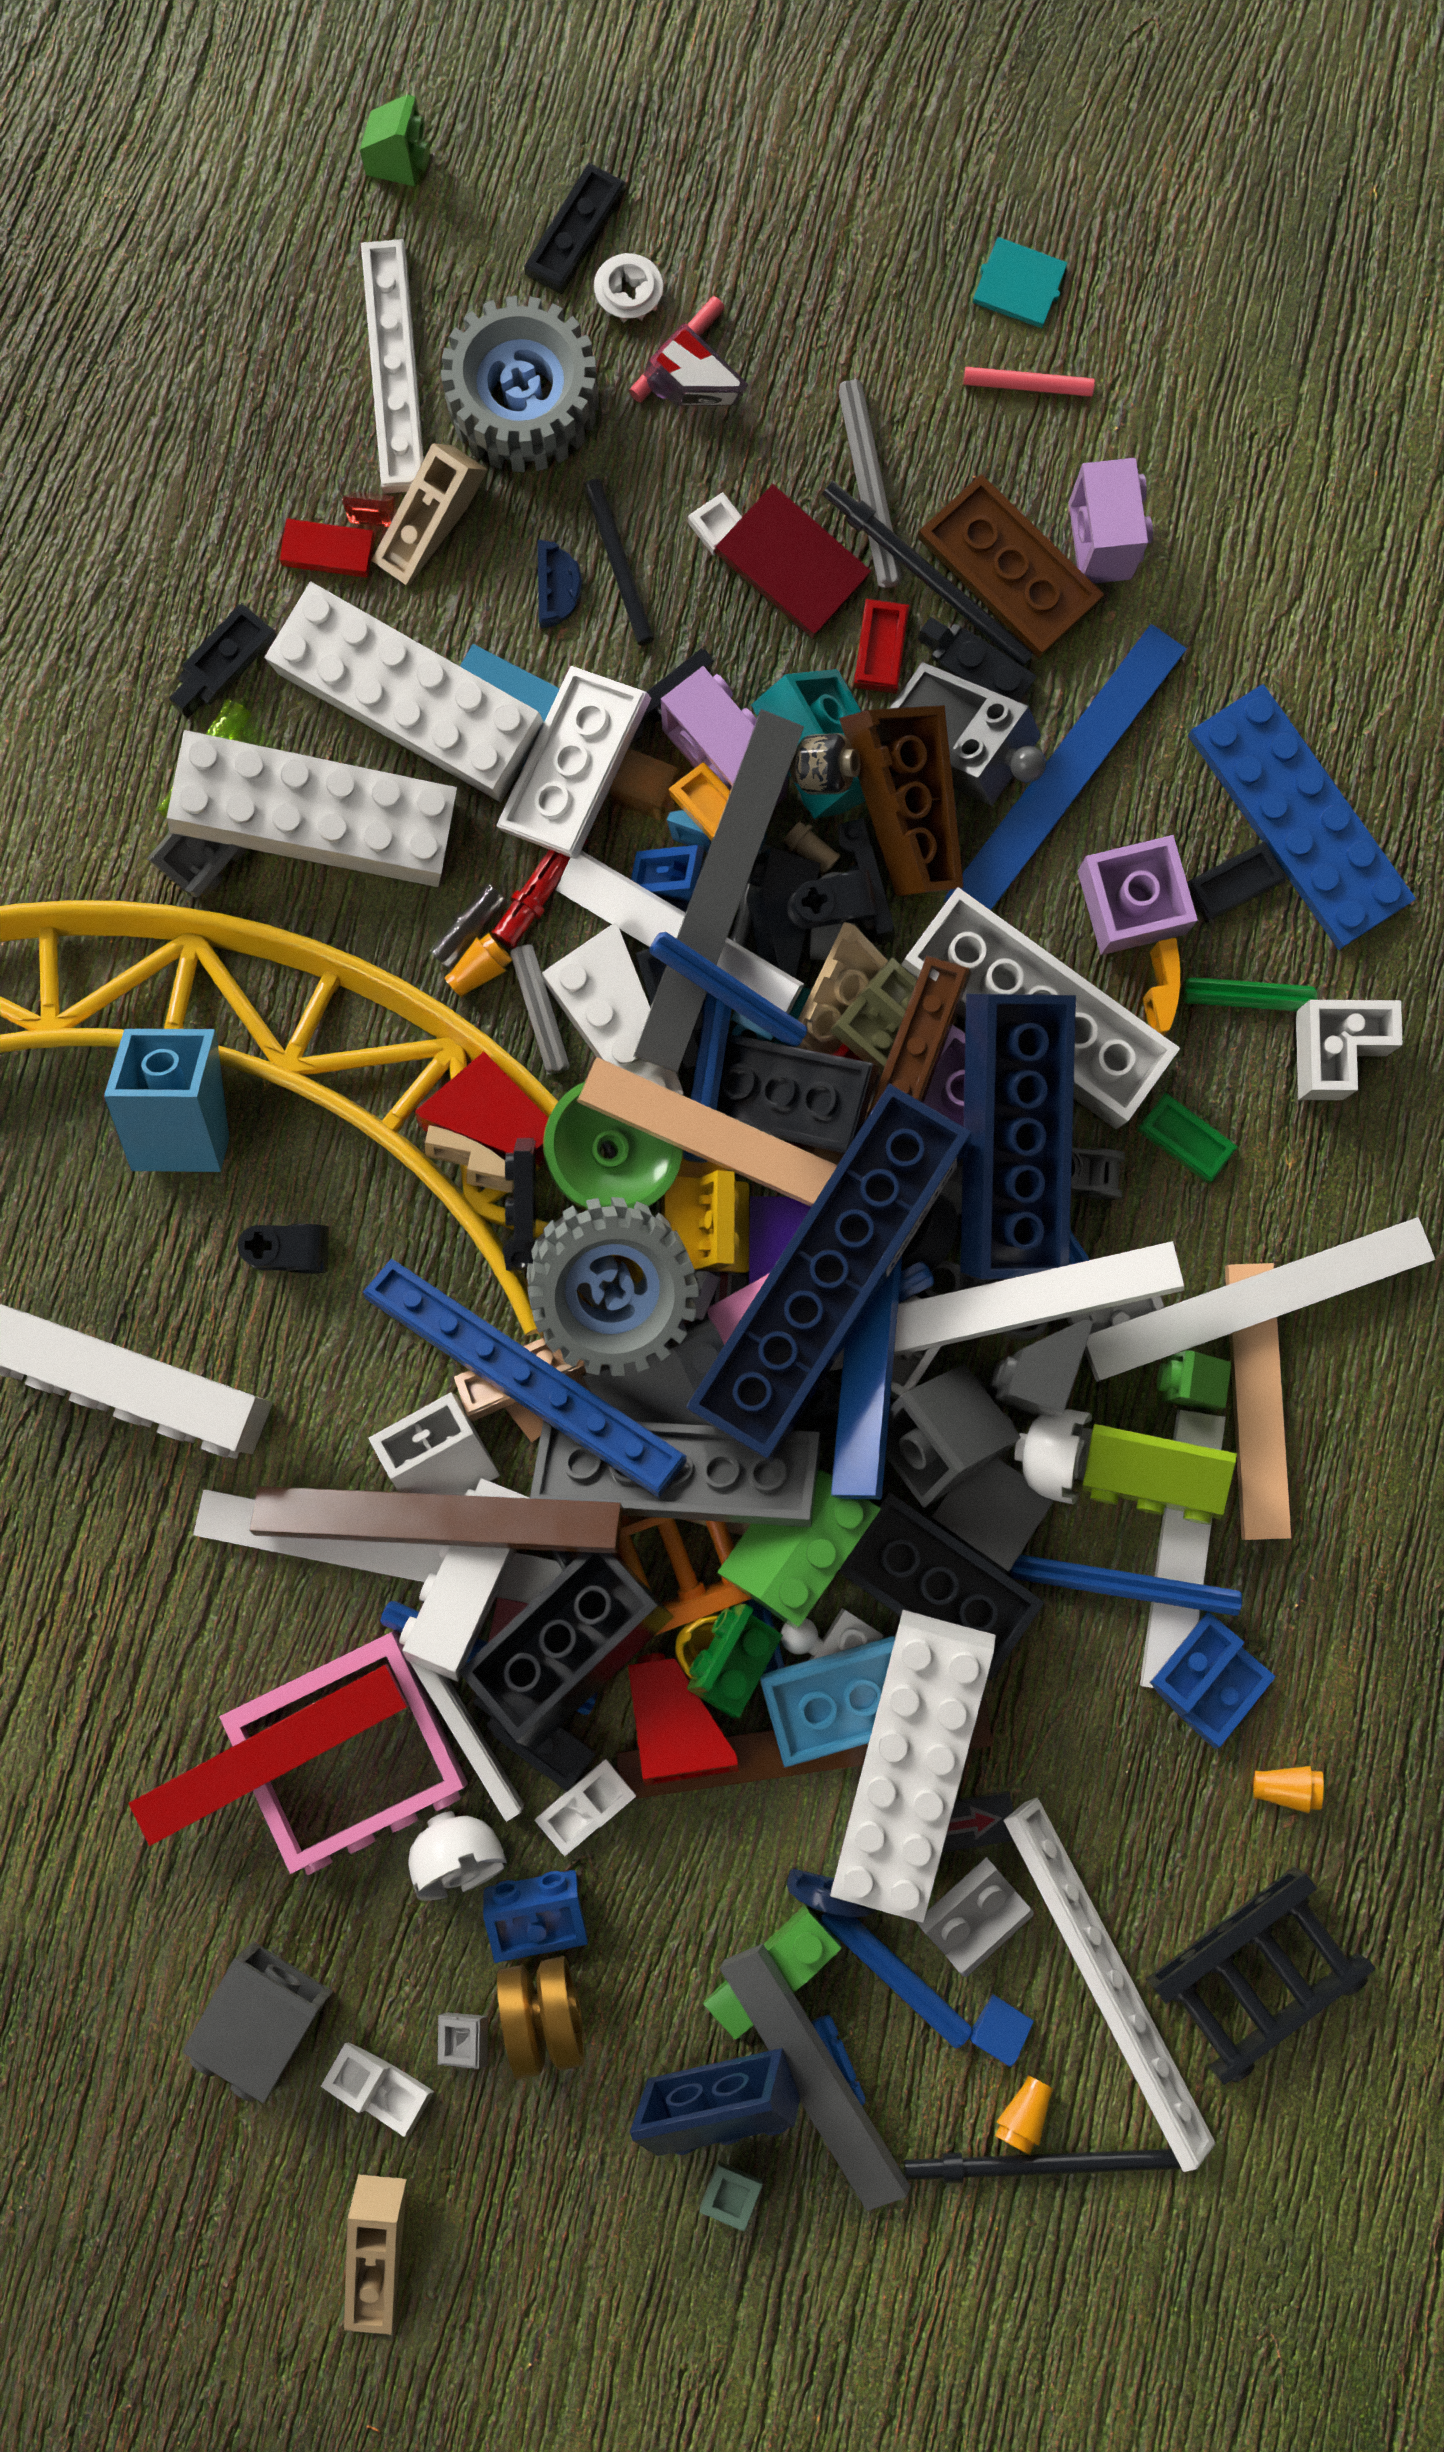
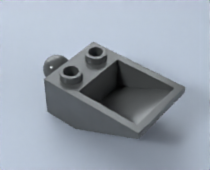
(986, 732)

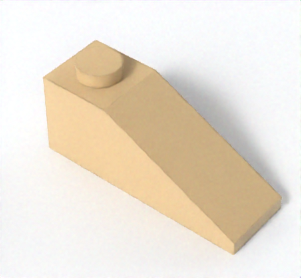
(429, 511)
(374, 2253)

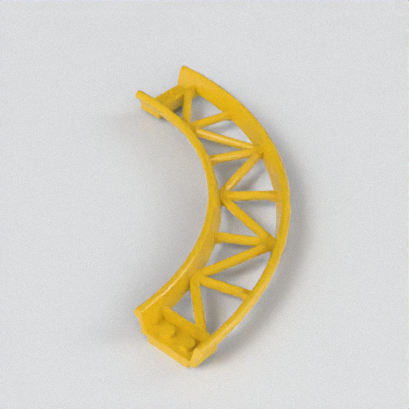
(192, 937)

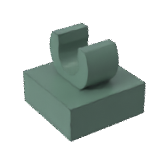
(730, 2195)

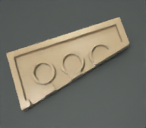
(842, 978)

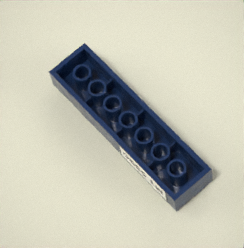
(830, 1272)

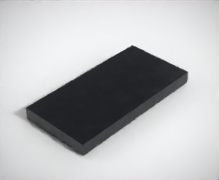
(795, 1092)

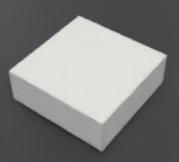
(714, 520)

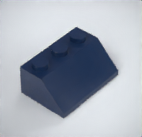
(716, 2104)

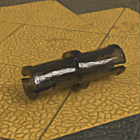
(468, 926)

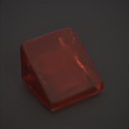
(369, 508)

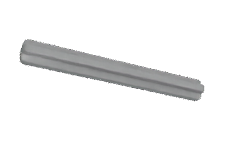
(868, 475)

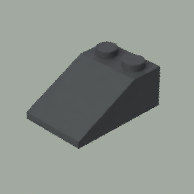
(668, 1385)

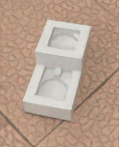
(585, 1807)
(378, 2088)

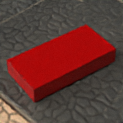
(327, 548)
(881, 646)

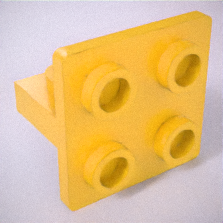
(711, 1220)

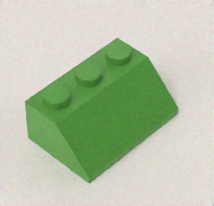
(793, 1564)

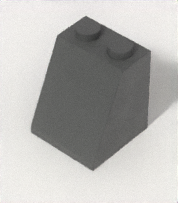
(946, 1433)
(255, 2022)

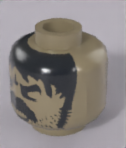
(825, 764)

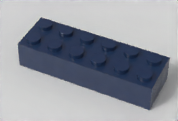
(1020, 1134)

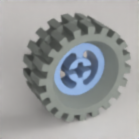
(509, 349)
(639, 1314)

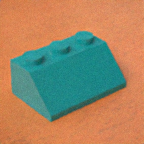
(816, 703)

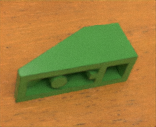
(798, 1951)

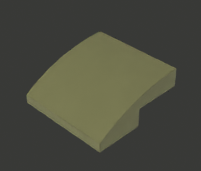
(876, 1014)

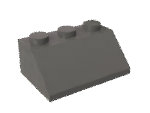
(1042, 1374)

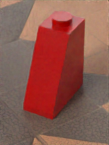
(486, 1109)
(674, 1726)

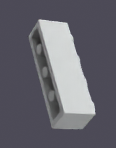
(457, 1600)

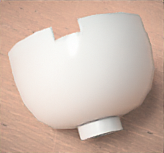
(1055, 1454)
(453, 1855)

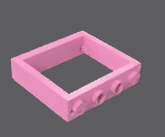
(397, 1816)

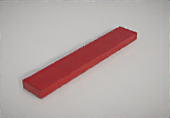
(268, 1754)

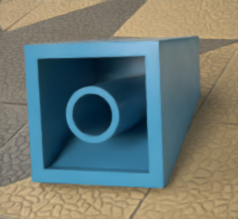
(169, 1100)

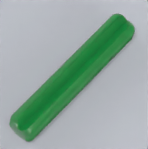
(1247, 994)

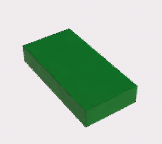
(1187, 1138)

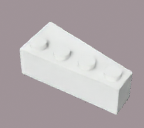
(606, 1003)

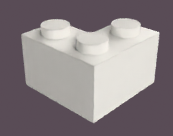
(1332, 1038)

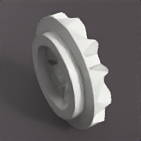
(638, 272)

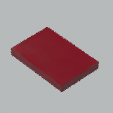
(792, 561)

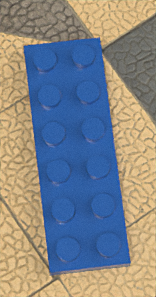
(1301, 816)

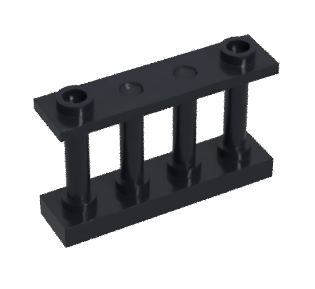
(1215, 1954)

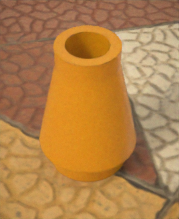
(478, 965)
(1290, 1787)
(1025, 2116)

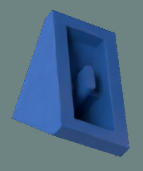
(669, 871)

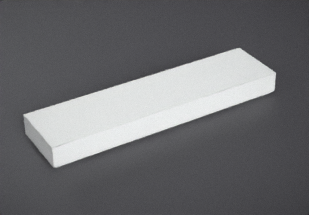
(471, 1742)

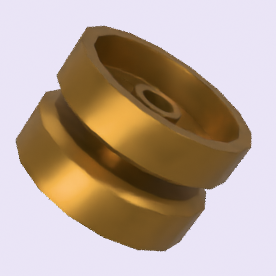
(535, 2018)

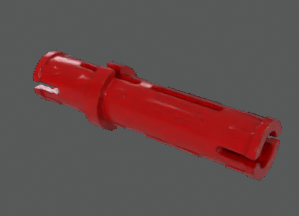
(530, 900)

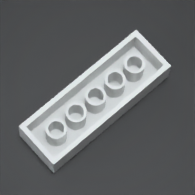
(405, 691)
(310, 808)
(1114, 1050)
(132, 1383)
(913, 1765)

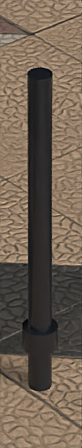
(862, 518)
(955, 2168)

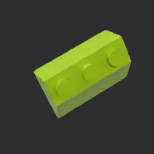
(1158, 1474)

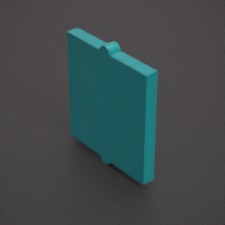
(1019, 282)

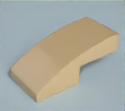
(484, 1166)

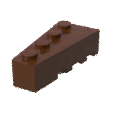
(909, 794)

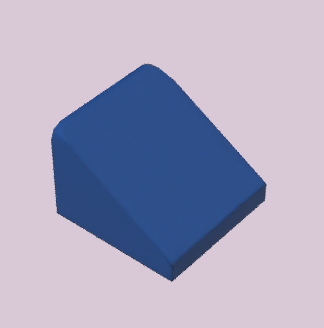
(1001, 2030)

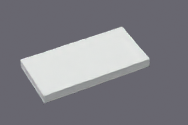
(573, 762)

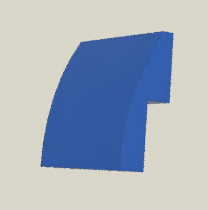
(1211, 1680)

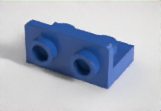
(534, 1916)

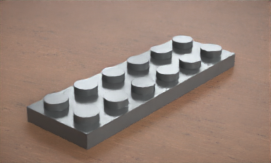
(715, 1484)

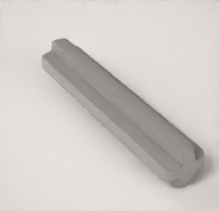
(540, 1009)

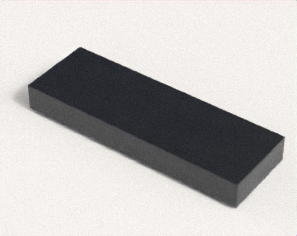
(575, 228)

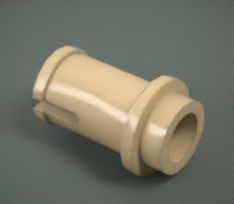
(810, 846)

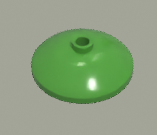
(571, 1148)

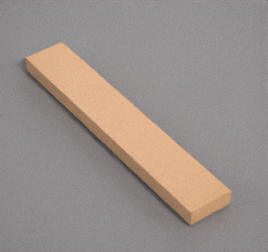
(705, 1132)
(1259, 1423)

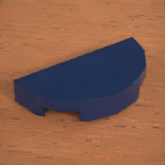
(558, 584)
(815, 1892)

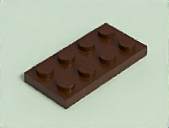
(1010, 566)

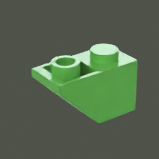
(395, 142)
(1194, 1380)

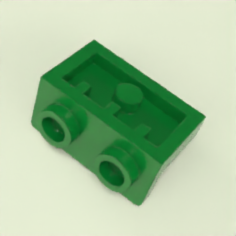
(734, 1660)

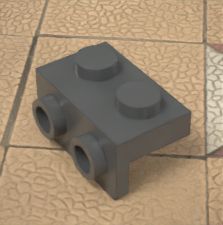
(193, 862)

